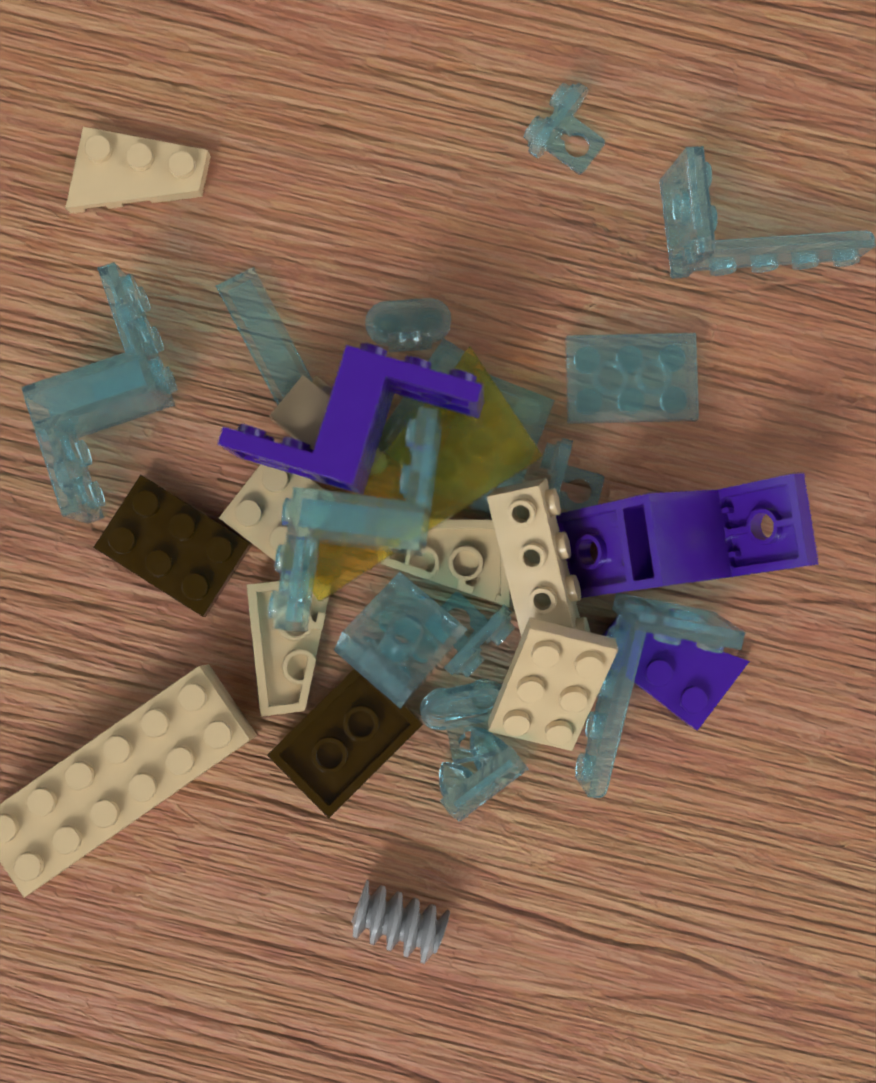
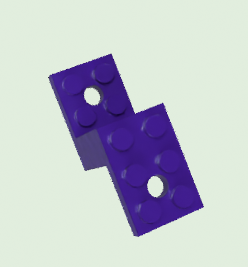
(357, 417)
(690, 536)

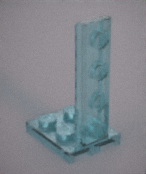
(692, 223)
(636, 617)

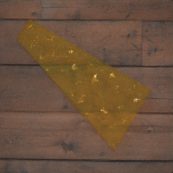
(471, 463)

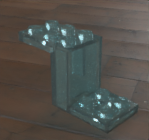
(99, 398)
(355, 522)

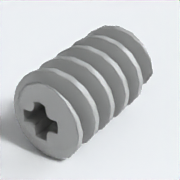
(399, 923)

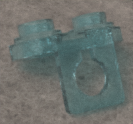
(546, 133)
(408, 323)
(555, 461)
(495, 629)
(460, 711)

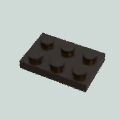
(172, 546)
(343, 742)

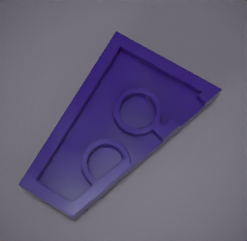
(685, 677)

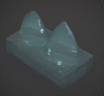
(466, 790)

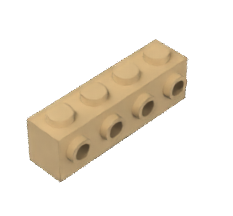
(535, 554)

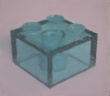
(399, 639)

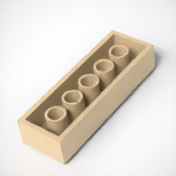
(119, 777)

